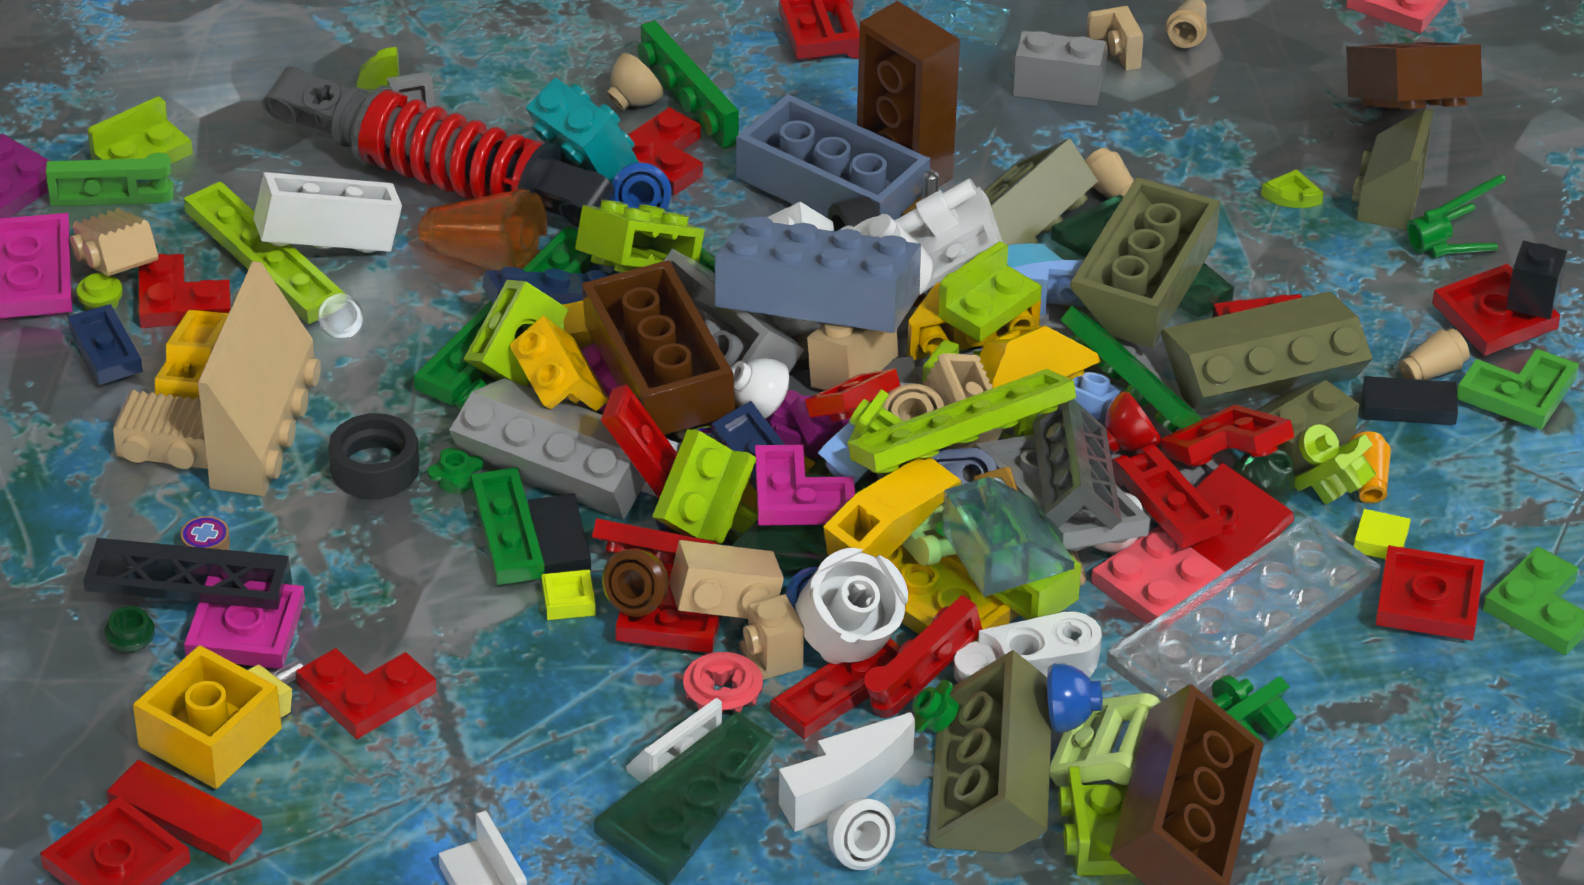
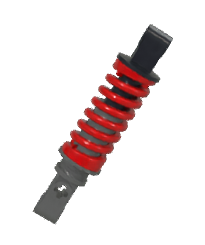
(434, 145)

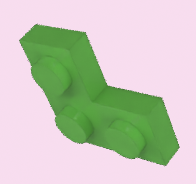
(1524, 396)
(1533, 602)

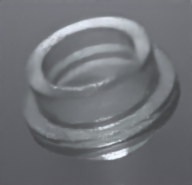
(340, 316)

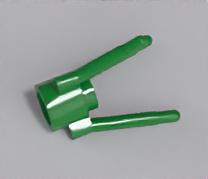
(1435, 228)

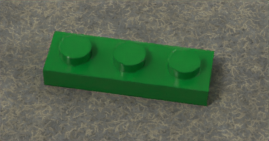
(507, 526)

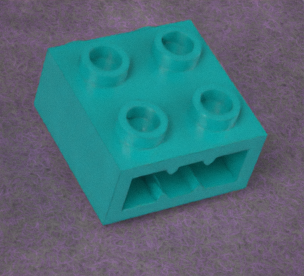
(582, 130)

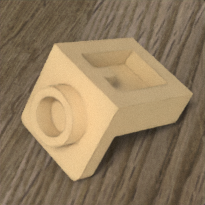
(1120, 32)

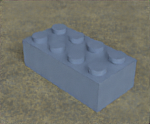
(826, 159)
(818, 274)

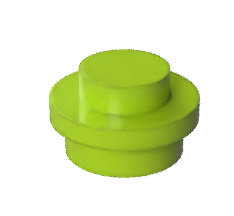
(99, 291)

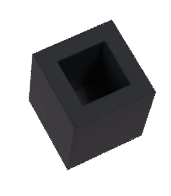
(1536, 279)

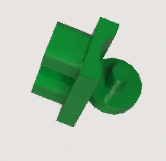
(1262, 706)

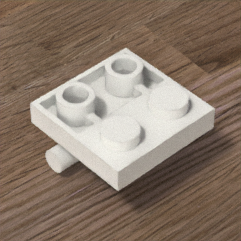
(952, 227)

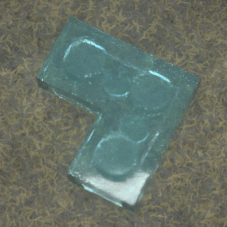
(968, 19)

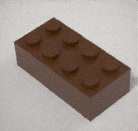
(1414, 74)
(909, 84)
(659, 346)
(1187, 794)

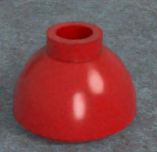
(1128, 425)

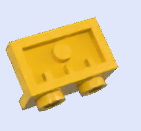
(557, 366)

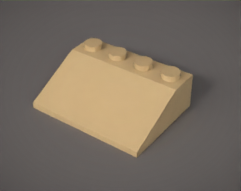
(255, 387)

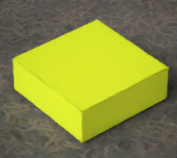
(1380, 530)
(568, 595)

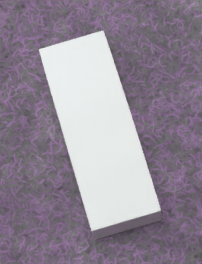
(845, 770)

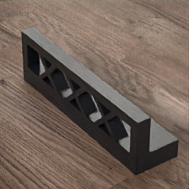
(182, 572)

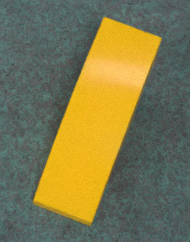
(188, 353)

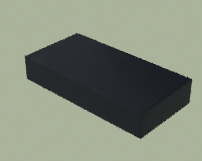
(1409, 400)
(560, 533)

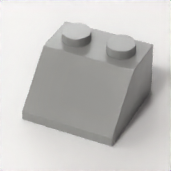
(1060, 68)

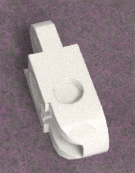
(1041, 641)

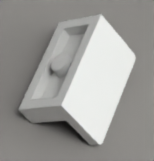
(483, 860)

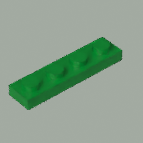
(689, 84)
(1119, 362)

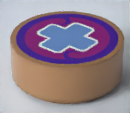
(206, 533)

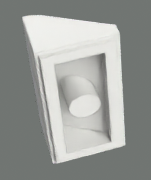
(676, 741)

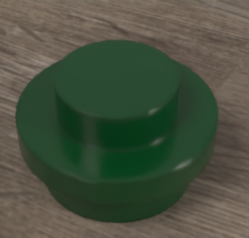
(129, 629)

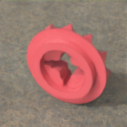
(719, 669)

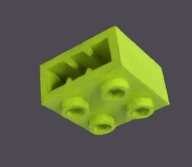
(634, 236)

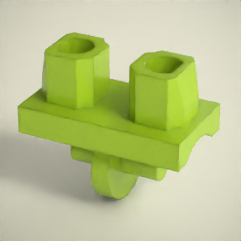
(1335, 466)

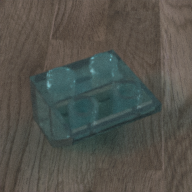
(1001, 536)

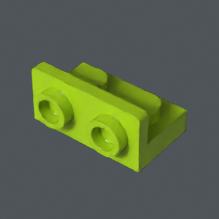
(139, 134)
(986, 294)
(704, 488)
(1092, 823)

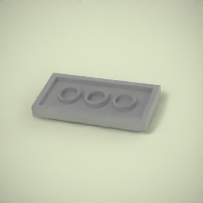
(1083, 527)

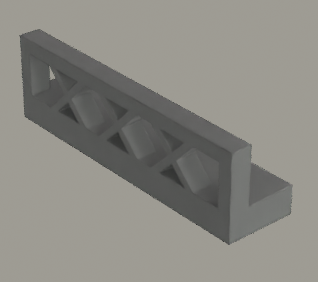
(1075, 465)

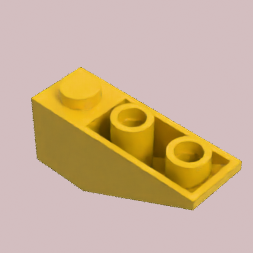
(889, 509)

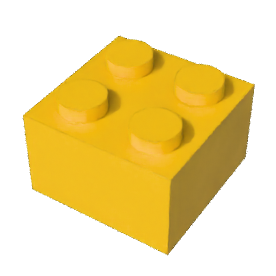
(207, 716)

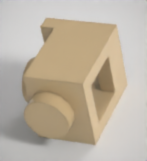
(773, 637)

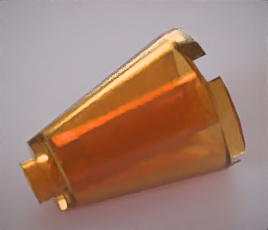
(487, 230)

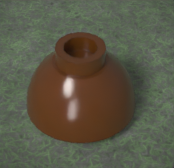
(635, 582)

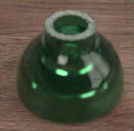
(1270, 473)

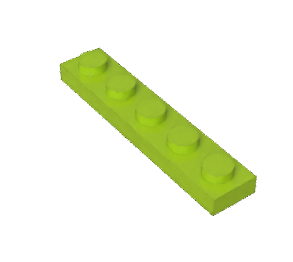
(233, 226)
(961, 421)

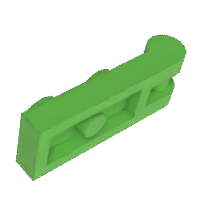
(110, 181)

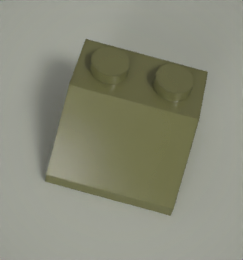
(1394, 172)
(1313, 405)

